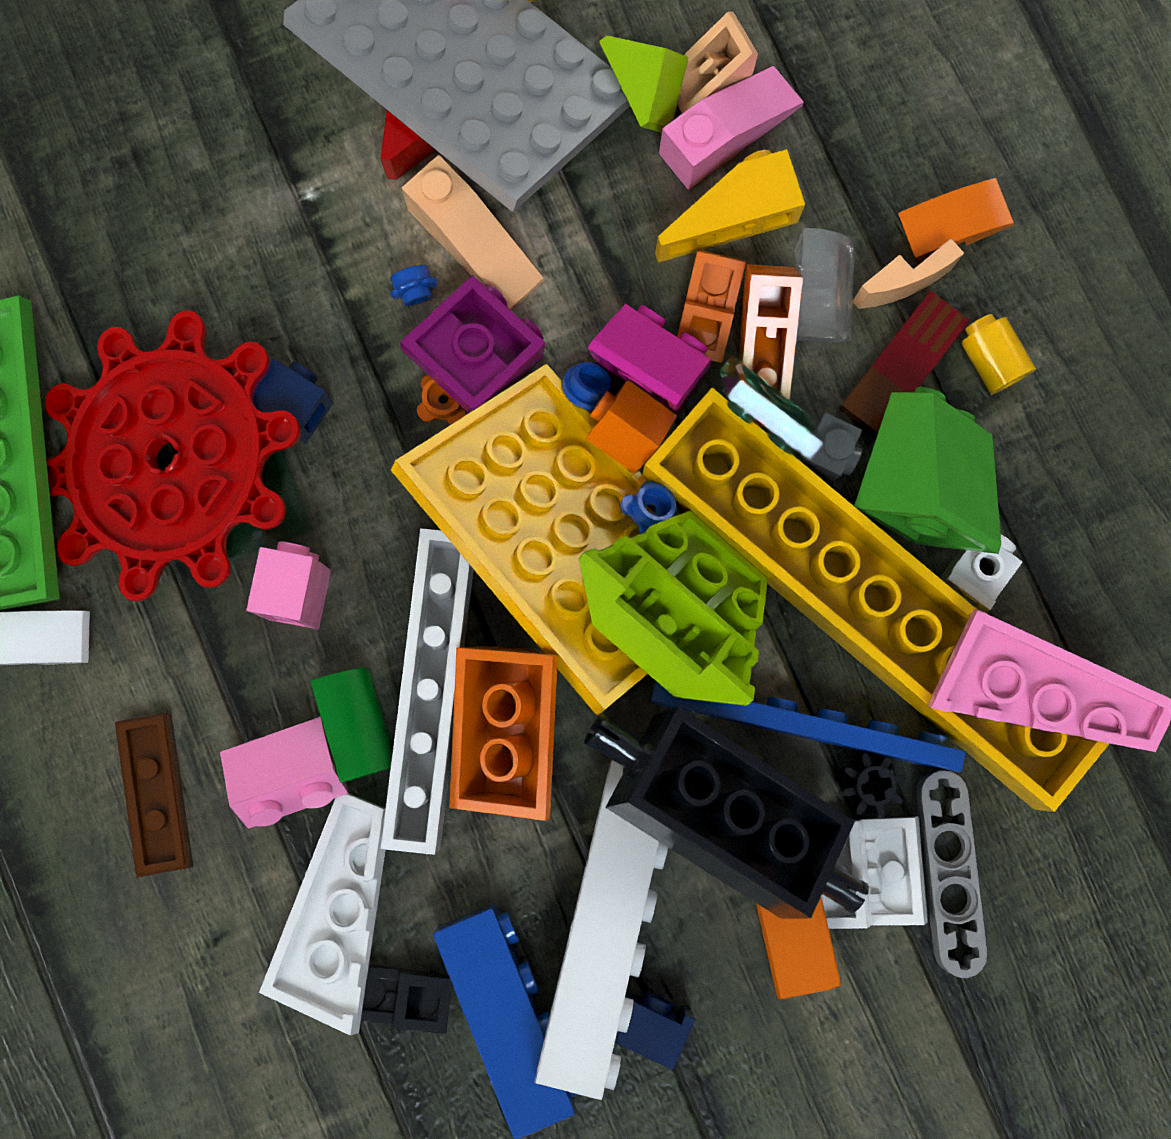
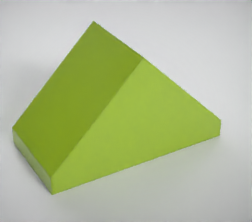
(648, 78)

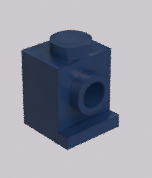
(656, 1030)

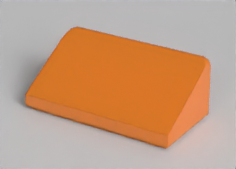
(799, 953)

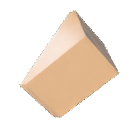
(717, 61)

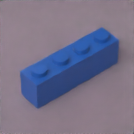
(502, 1015)

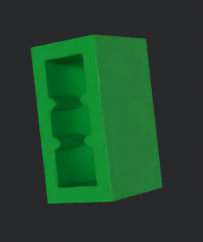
(353, 723)

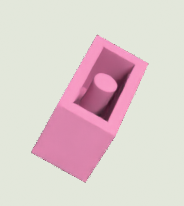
(289, 586)
(281, 774)

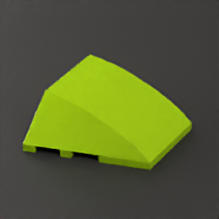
(680, 607)

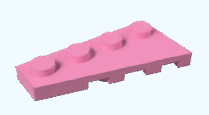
(1032, 683)

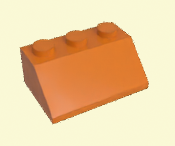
(503, 731)

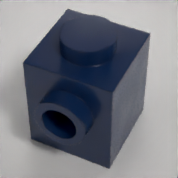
(295, 392)

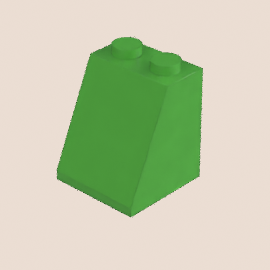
(933, 475)

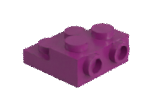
(474, 345)

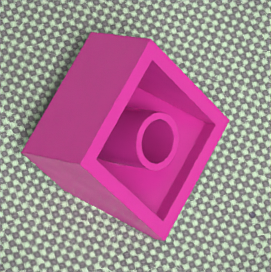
(651, 357)

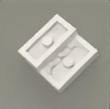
(890, 860)

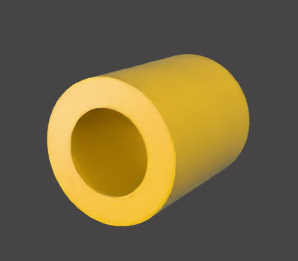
(997, 353)

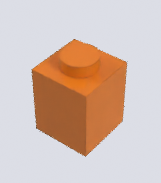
(629, 425)

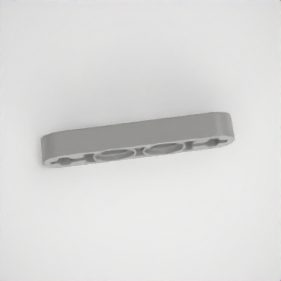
(959, 871)

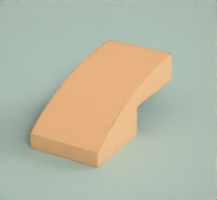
(901, 280)

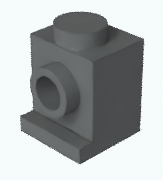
(839, 452)

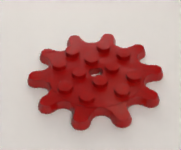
(209, 486)

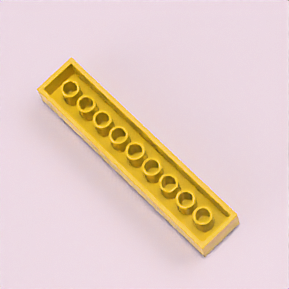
(852, 585)

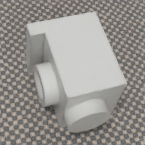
(974, 586)

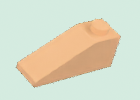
(469, 231)

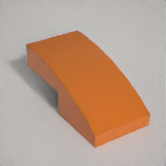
(957, 215)
(712, 301)

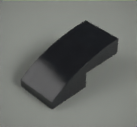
(407, 999)

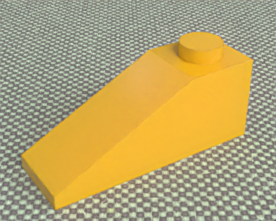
(747, 201)

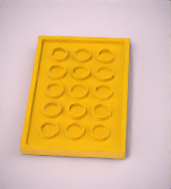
(521, 506)

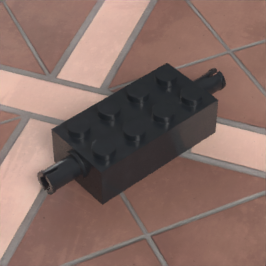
(729, 813)

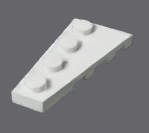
(330, 930)

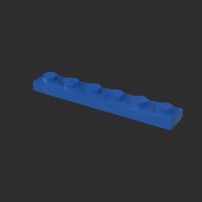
(827, 727)

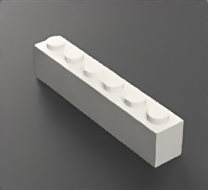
(427, 698)
(601, 955)

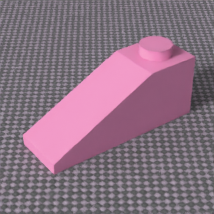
(726, 125)

